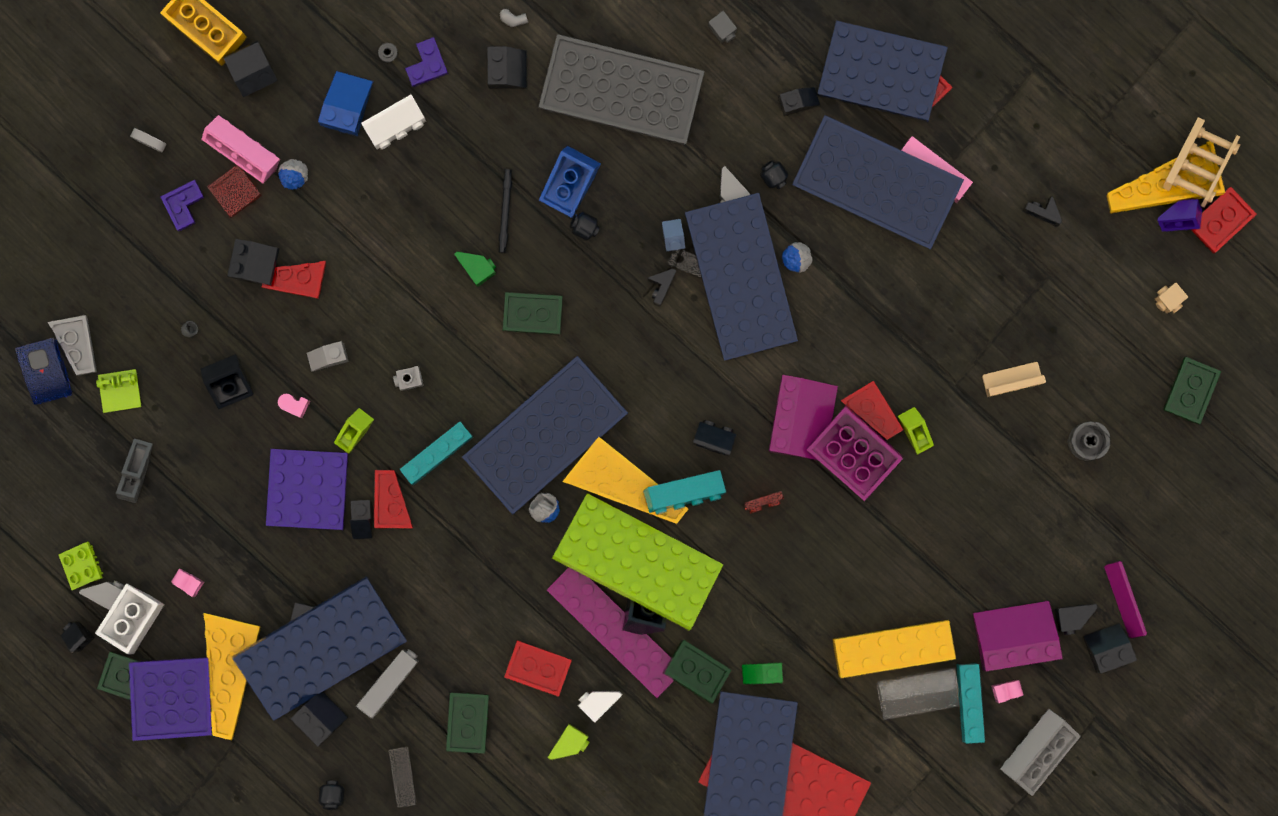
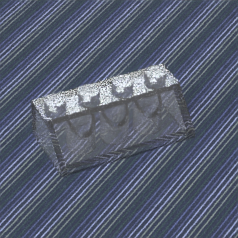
(918, 693)

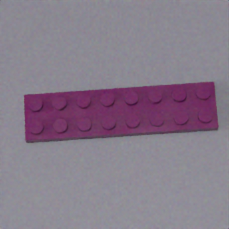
(605, 622)

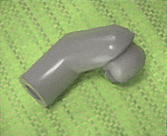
(512, 20)

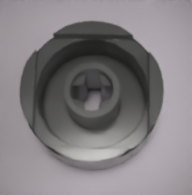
(1100, 441)

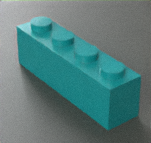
(436, 453)
(684, 491)
(970, 703)

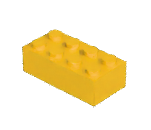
(204, 27)

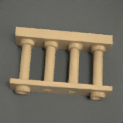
(1183, 163)

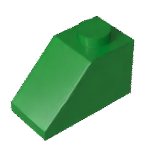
(476, 266)
(762, 673)

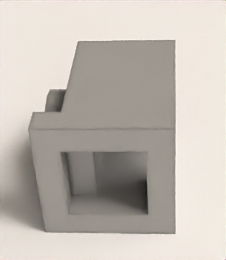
(415, 381)

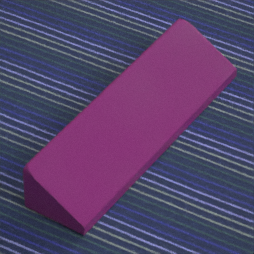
(1125, 599)

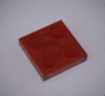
(234, 191)
(771, 500)

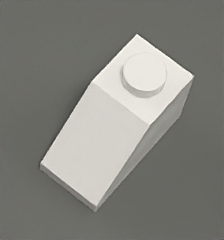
(598, 702)

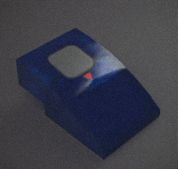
(43, 371)

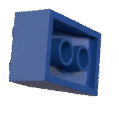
(345, 103)
(569, 181)

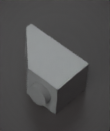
(730, 187)
(327, 356)
(103, 594)

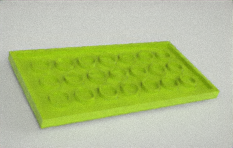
(638, 561)

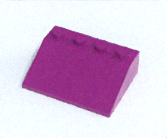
(801, 415)
(855, 453)
(1017, 636)

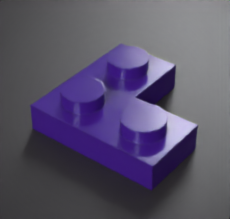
(432, 64)
(177, 202)

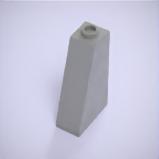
(388, 683)

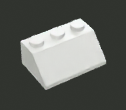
(394, 122)
(129, 619)

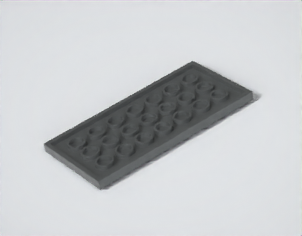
(621, 89)

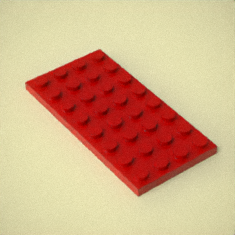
(816, 786)

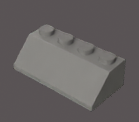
(1040, 752)

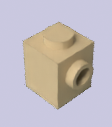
(1170, 298)

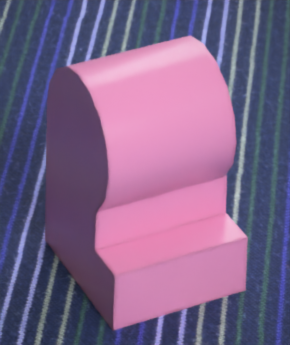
(289, 404)
(187, 582)
(1007, 691)

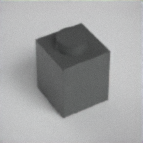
(722, 27)

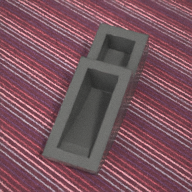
(134, 471)

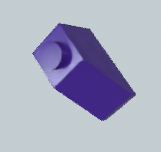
(1182, 216)

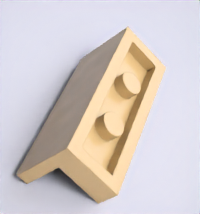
(1013, 379)

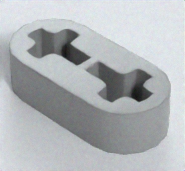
(148, 140)

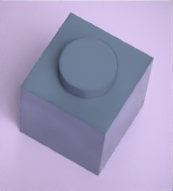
(673, 235)

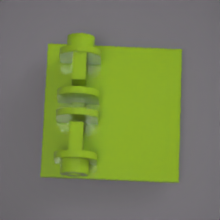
(119, 390)
(80, 565)

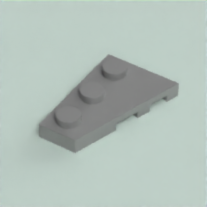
(76, 342)

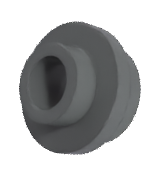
(387, 58)

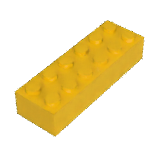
(894, 648)

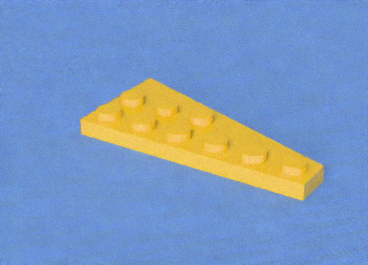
(1148, 189)
(616, 478)
(226, 681)

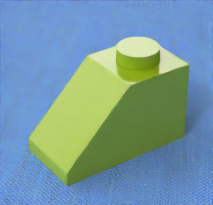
(353, 430)
(916, 430)
(569, 743)

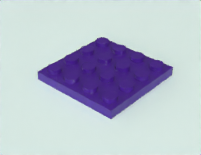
(307, 489)
(170, 698)

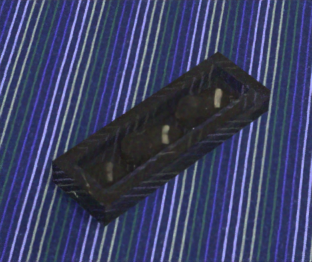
(402, 776)

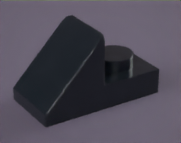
(1048, 214)
(664, 280)
(361, 519)

